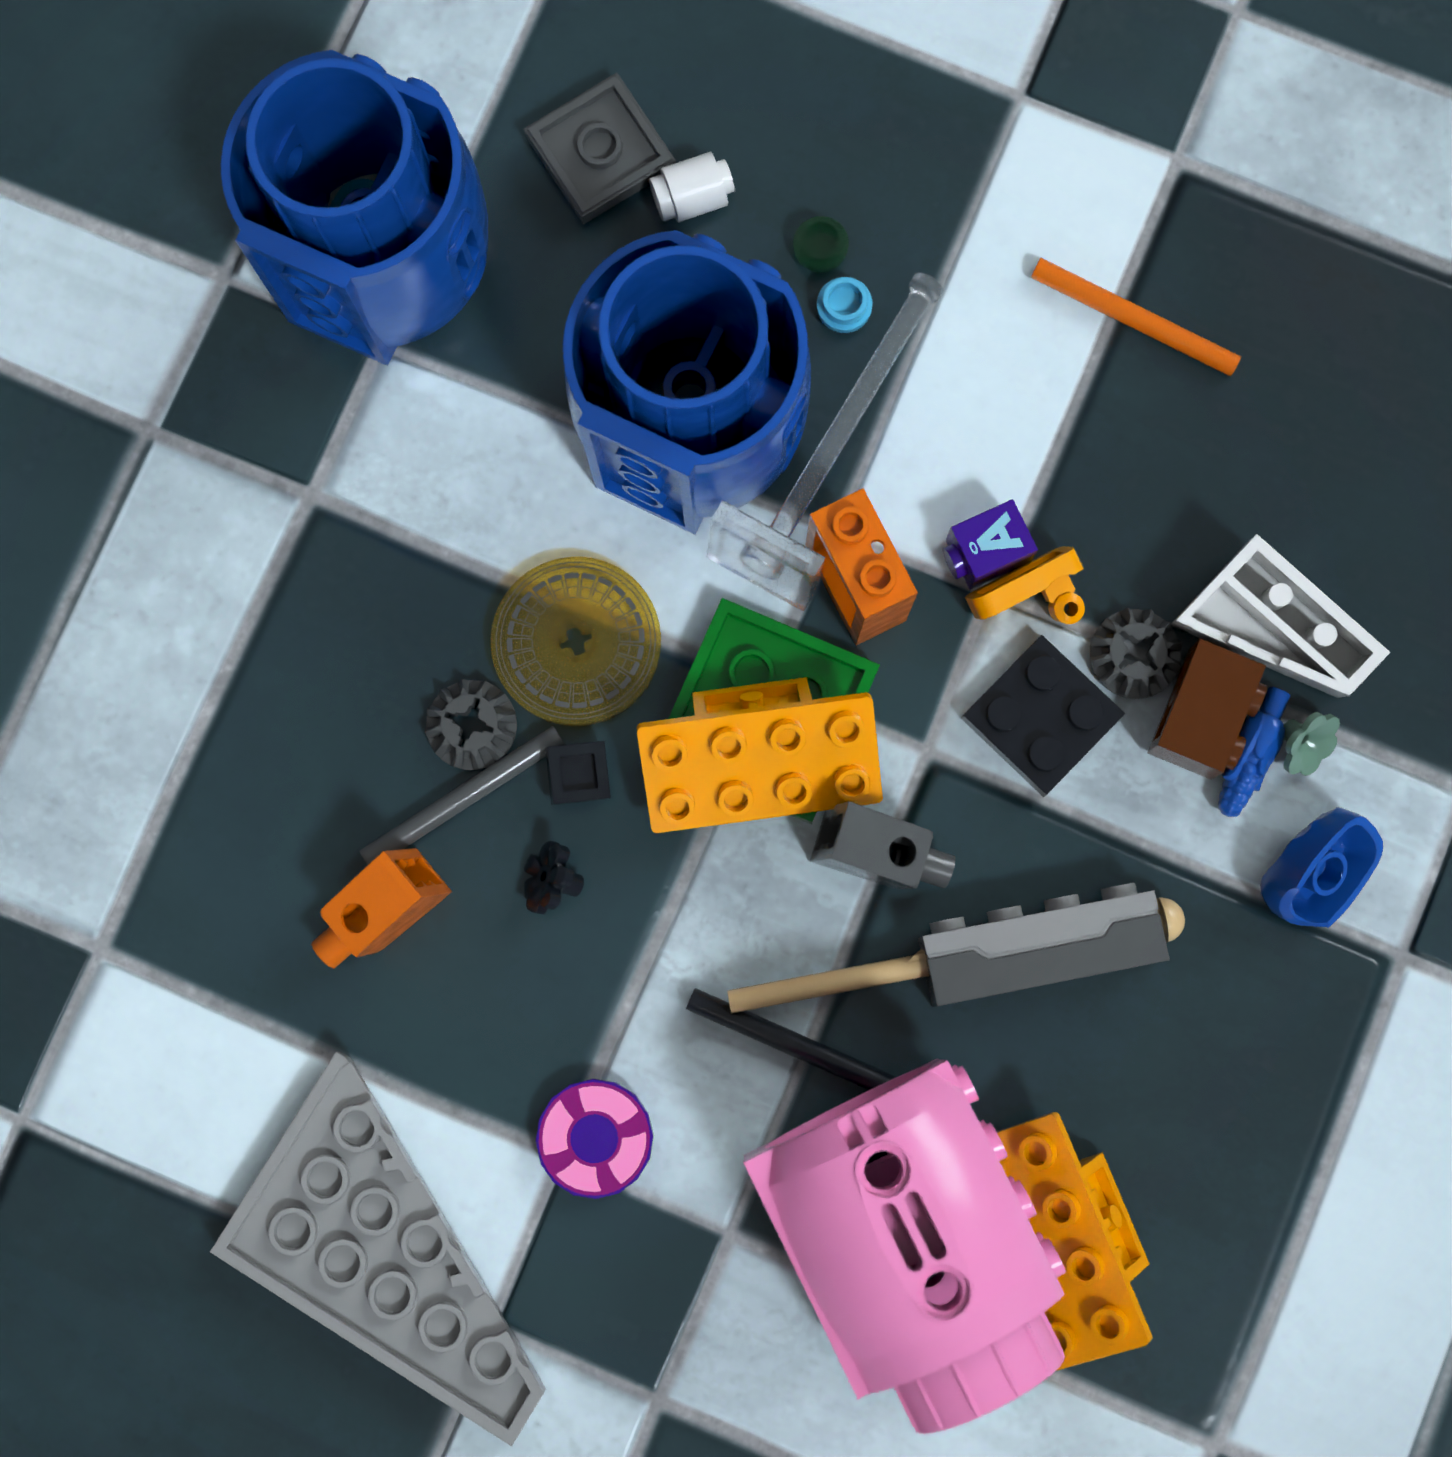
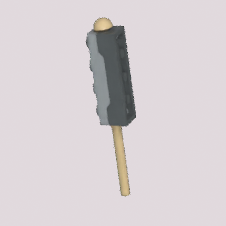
(1007, 952)

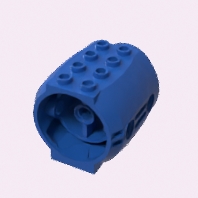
(392, 254)
(699, 451)

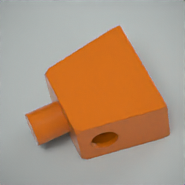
(379, 905)

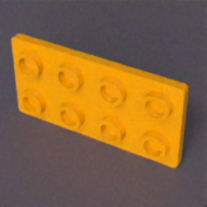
(759, 756)
(1092, 1234)

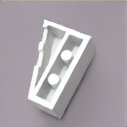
(1282, 621)

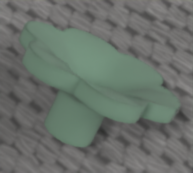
(1309, 742)

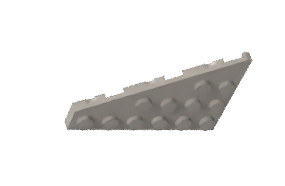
(366, 1252)

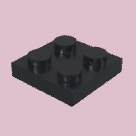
(1042, 716)

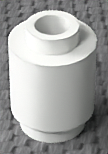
(692, 187)

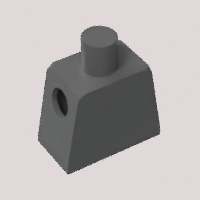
(859, 841)

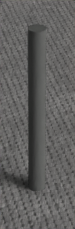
(463, 795)

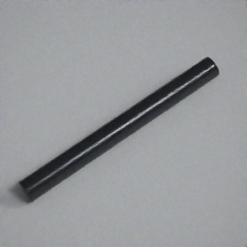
(787, 1041)

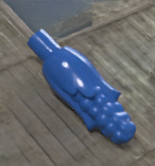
(1263, 742)

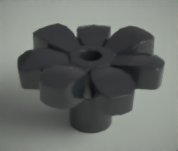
(550, 878)

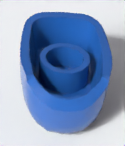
(1323, 869)

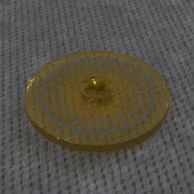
(536, 621)

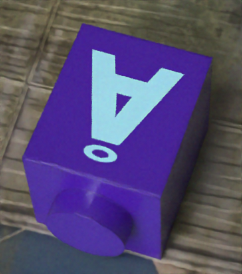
(989, 545)

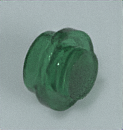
(821, 244)

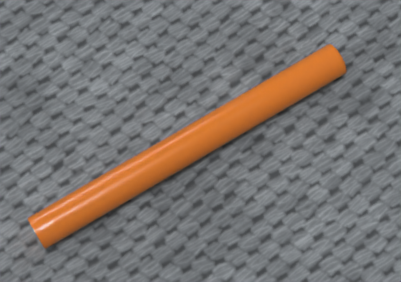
(1136, 317)

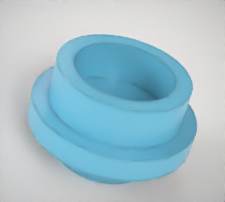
(844, 304)

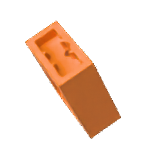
(866, 587)

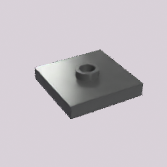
(599, 148)

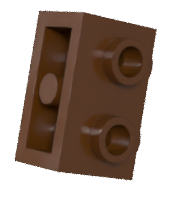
(1208, 710)

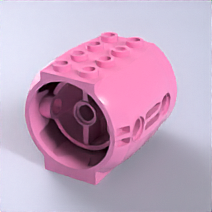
(881, 1229)

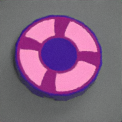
(594, 1138)

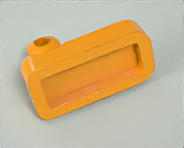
(1045, 575)

